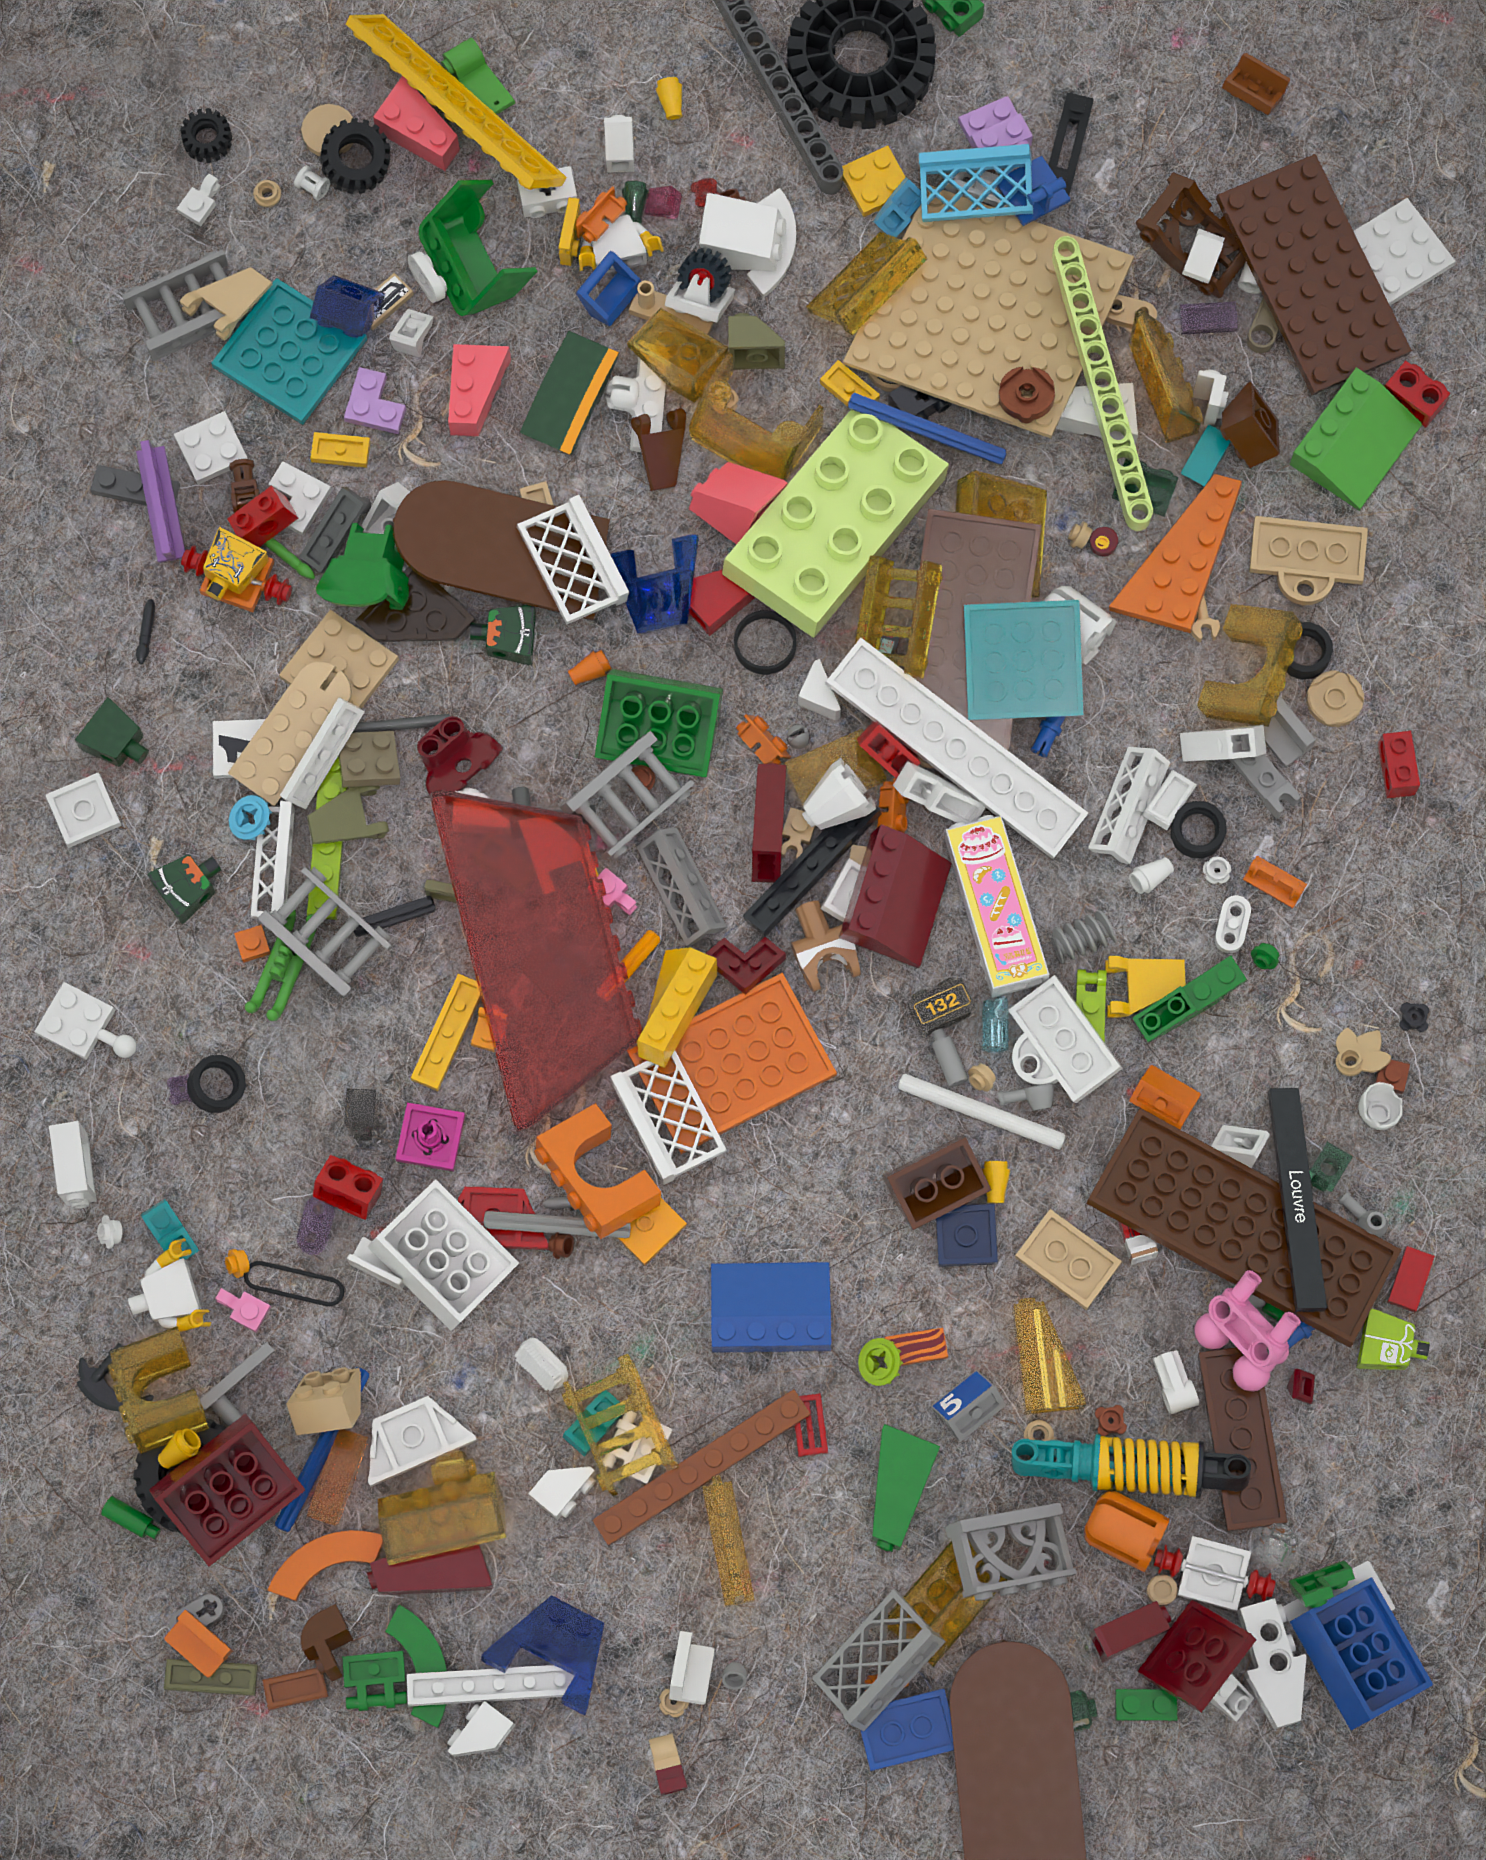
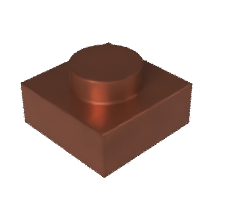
(1394, 1074)

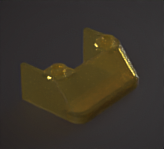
(741, 439)

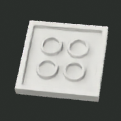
(1402, 250)

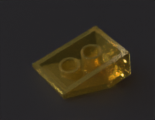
(678, 353)

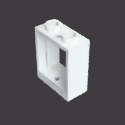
(73, 1164)

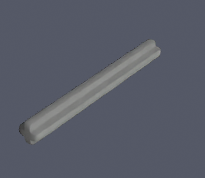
(545, 1224)

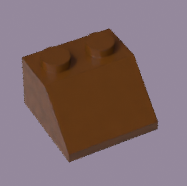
(1251, 427)

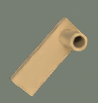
(648, 302)

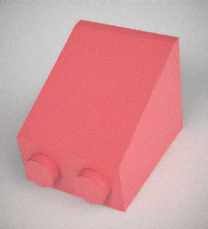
(734, 498)

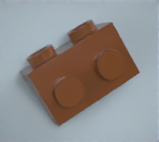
(1256, 84)

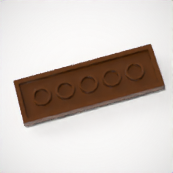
(1242, 1426)

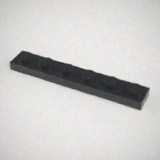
(806, 872)

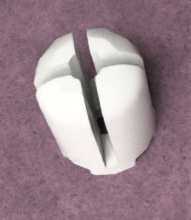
(1093, 621)

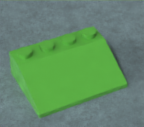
(1356, 439)

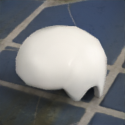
(1380, 1106)

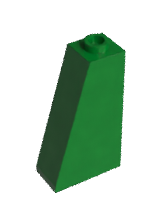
(901, 1478)

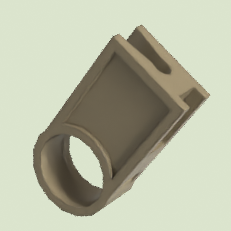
(1265, 322)

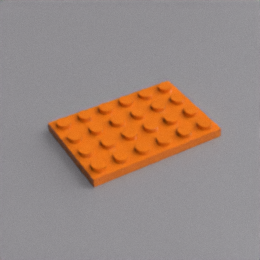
(742, 1060)

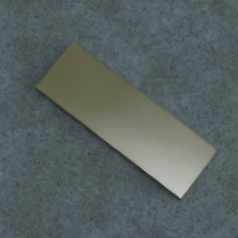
(227, 1679)

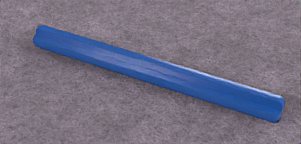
(927, 428)
(311, 1472)

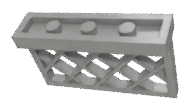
(889, 1680)

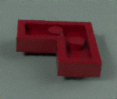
(749, 968)

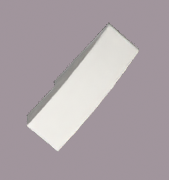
(937, 794)

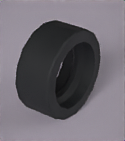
(1322, 637)
(1208, 810)
(196, 1093)

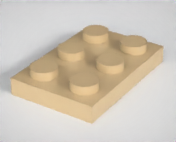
(1068, 1259)

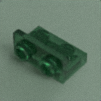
(1160, 486)

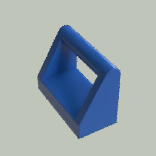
(615, 295)

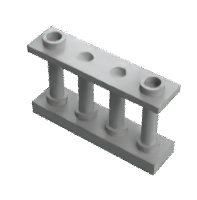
(185, 331)
(601, 786)
(320, 958)

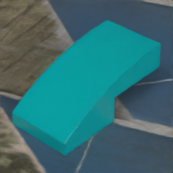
(1206, 456)
(167, 1227)
(574, 1434)

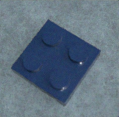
(967, 1236)

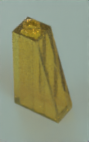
(1044, 1368)

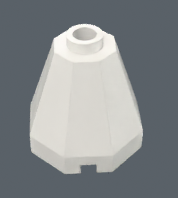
(837, 798)

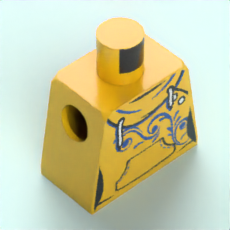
(232, 564)

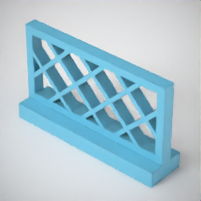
(975, 160)

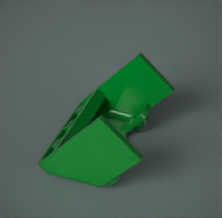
(459, 255)

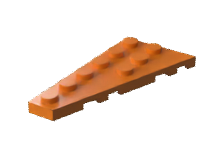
(1177, 572)

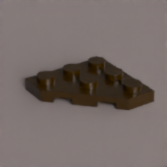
(427, 615)

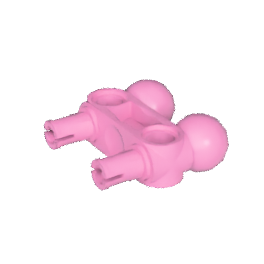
(1247, 1331)

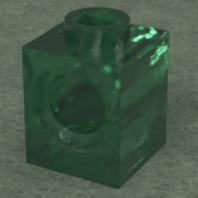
(1335, 1157)

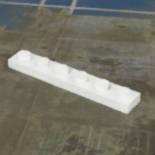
(487, 1685)

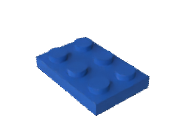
(909, 1731)

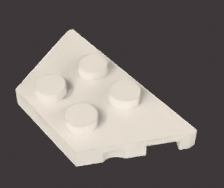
(413, 1438)

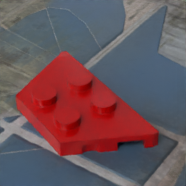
(511, 1200)

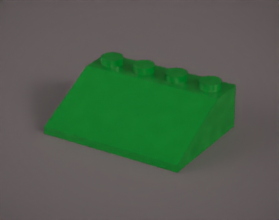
(675, 711)

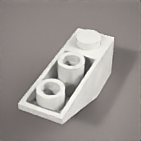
(1223, 743)

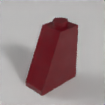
(1130, 1630)

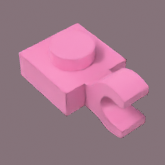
(615, 892)
(246, 1311)

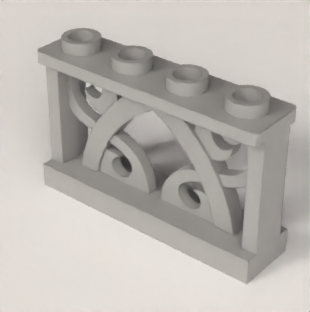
(1034, 1520)

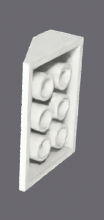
(443, 1255)

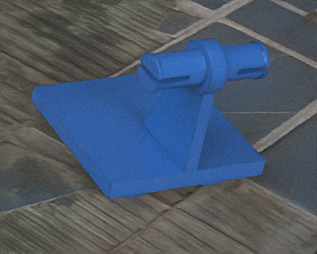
(1046, 193)

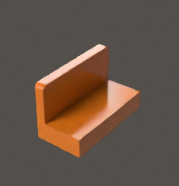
(1165, 1097)
(197, 1644)

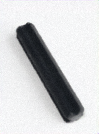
(398, 914)

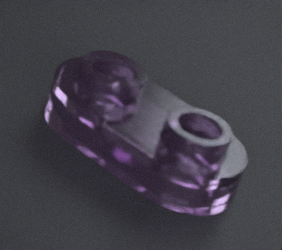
(317, 1224)

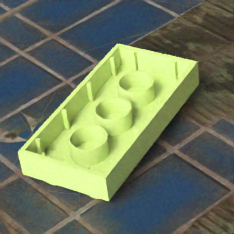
(832, 517)

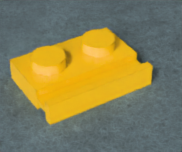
(568, 244)

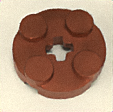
(1026, 408)

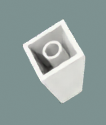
(742, 232)

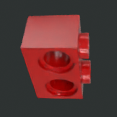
(1421, 387)
(1398, 764)
(346, 1191)

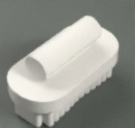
(542, 1364)

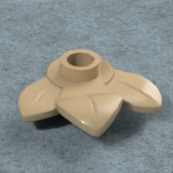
(1361, 1049)

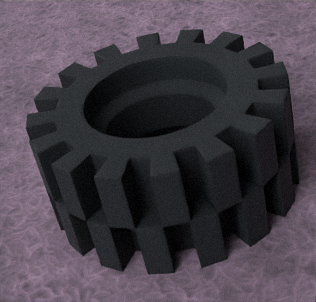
(202, 121)

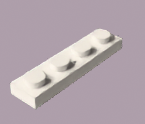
(322, 753)

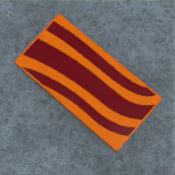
(920, 1346)

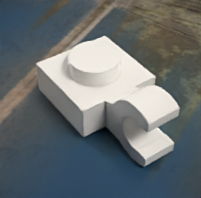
(198, 204)

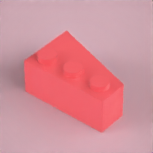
(416, 126)
(474, 382)

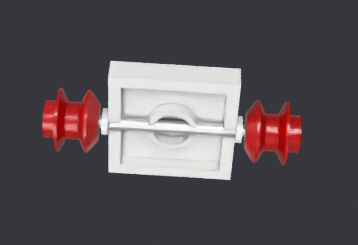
(1214, 1573)

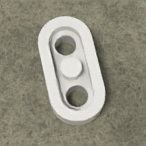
(422, 269)
(1232, 925)

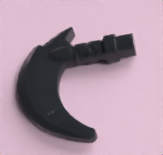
(96, 1388)

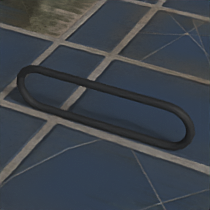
(298, 1297)

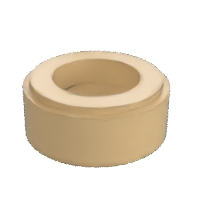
(1162, 1589)

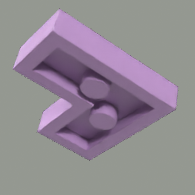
(368, 408)

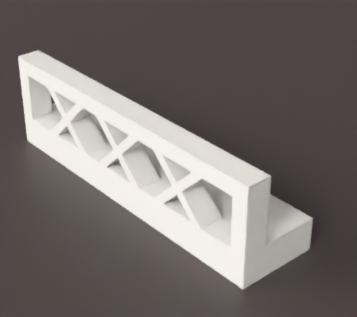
(1129, 825)
(281, 858)

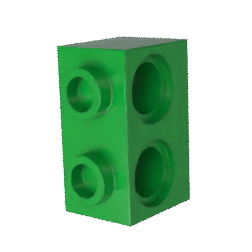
(946, 12)

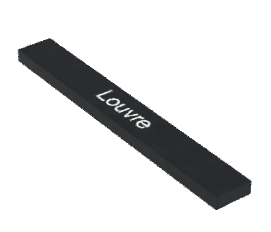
(1297, 1200)

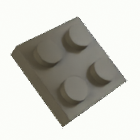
(369, 760)

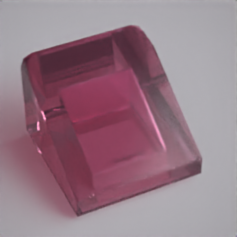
(663, 202)

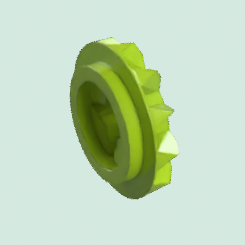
(869, 1365)

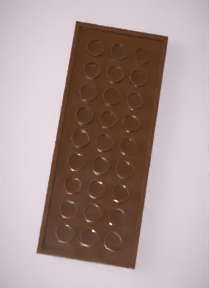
(1234, 1223)

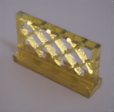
(881, 281)
(728, 1542)

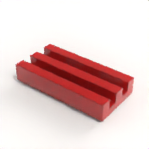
(812, 1451)

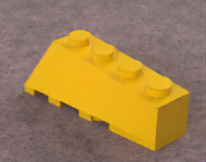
(677, 996)

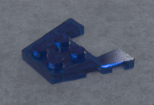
(664, 597)
(560, 1637)

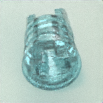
(995, 1025)

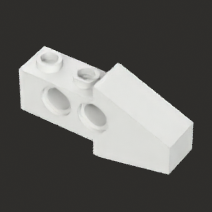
(1276, 1691)

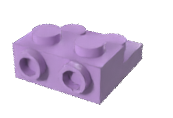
(995, 125)

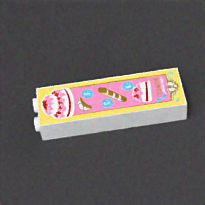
(996, 905)

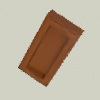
(295, 1688)

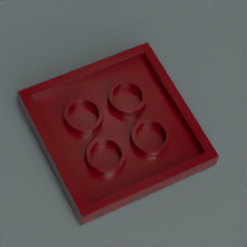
(1196, 1655)

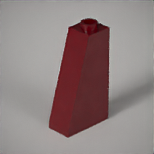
(768, 822)
(443, 1572)

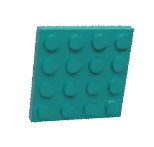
(286, 353)
(1023, 660)

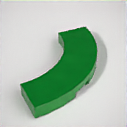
(424, 1653)

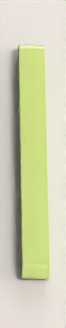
(1102, 395)

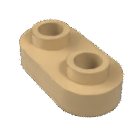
(1125, 316)

